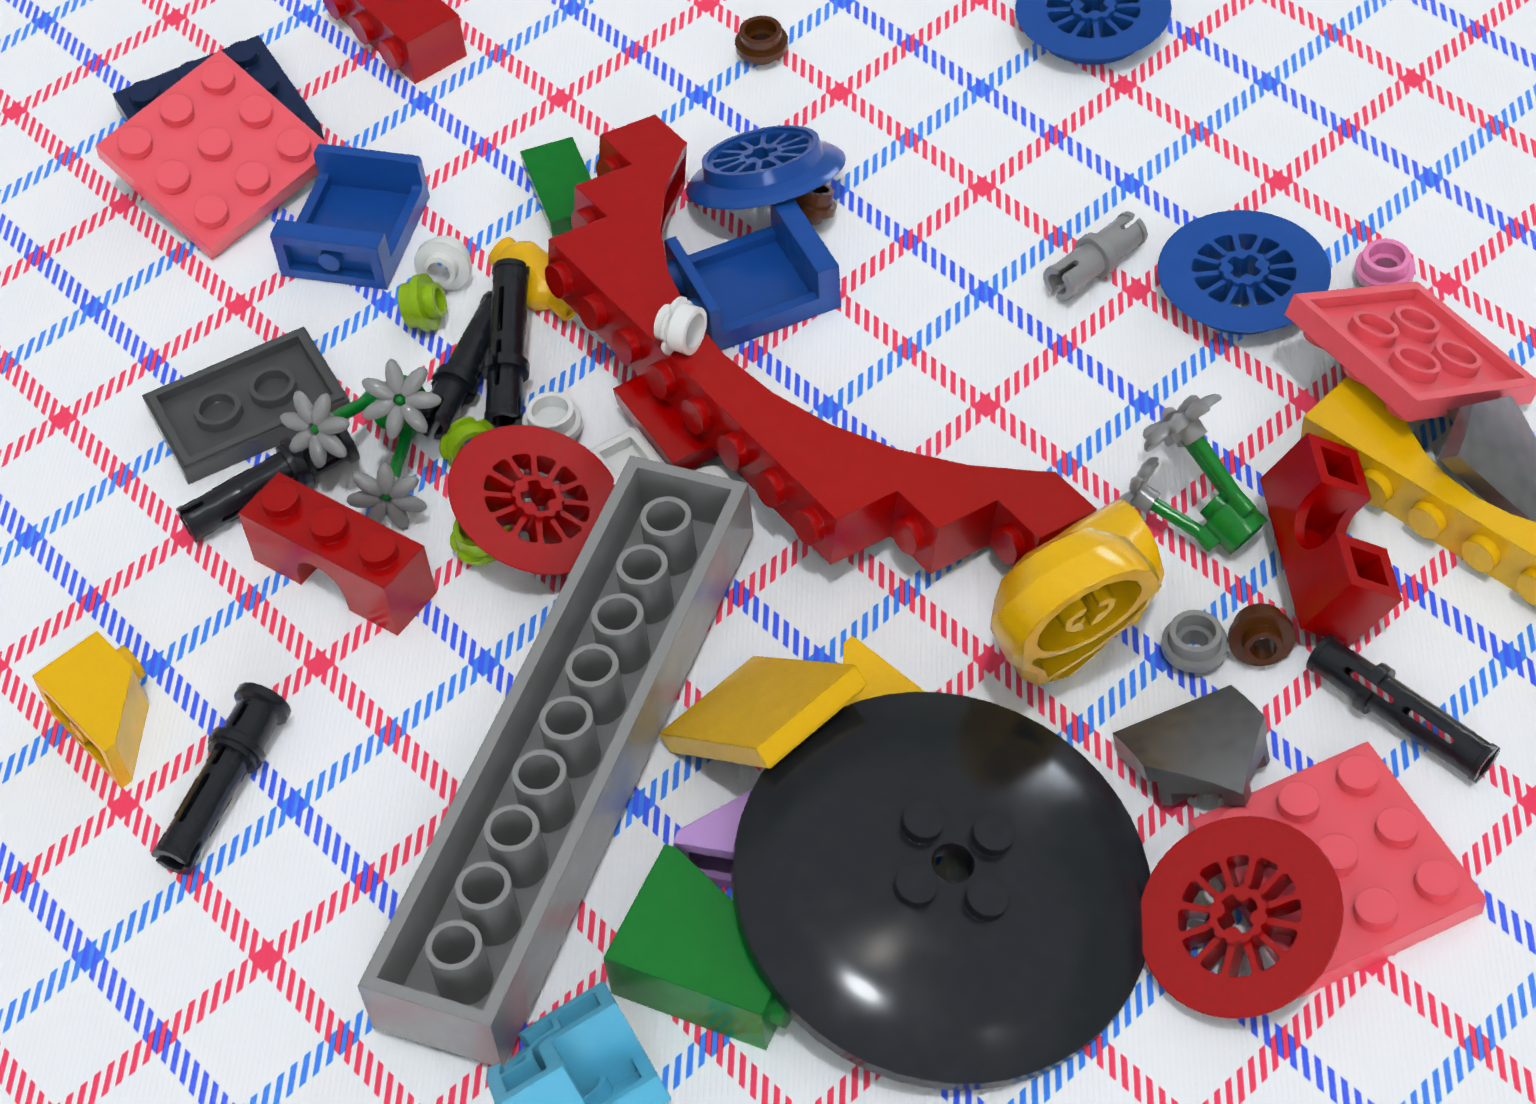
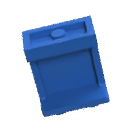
(354, 218)
(759, 278)

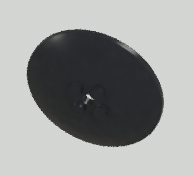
(926, 972)

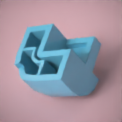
(579, 1057)

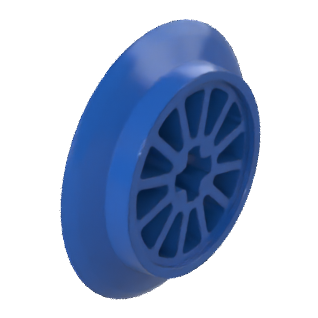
(1093, 29)
(764, 168)
(1245, 261)

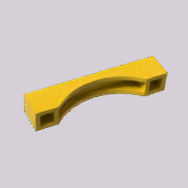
(1421, 493)

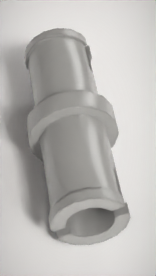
(1095, 255)

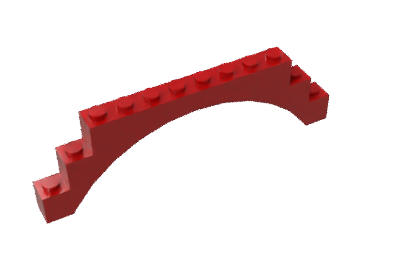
(819, 478)

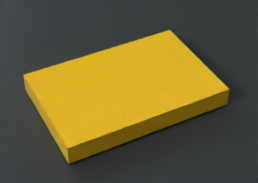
(763, 710)

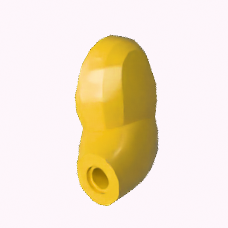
(1076, 593)

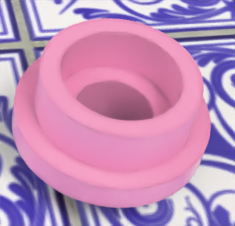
(1384, 263)

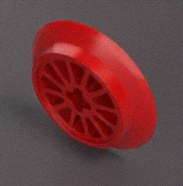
(490, 493)
(1190, 867)

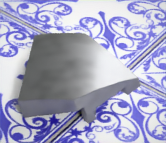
(1494, 454)
(1199, 748)

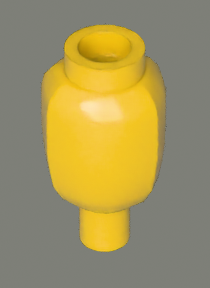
(538, 293)

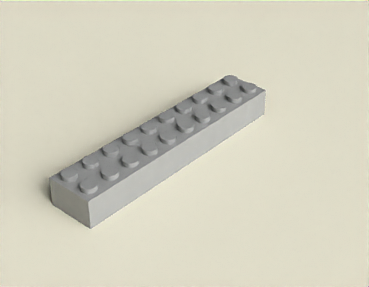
(558, 765)

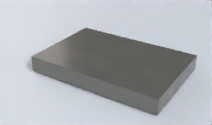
(237, 403)

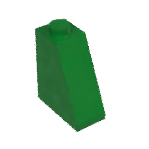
(688, 956)

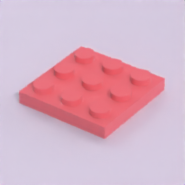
(213, 153)
(1409, 349)
(1388, 858)

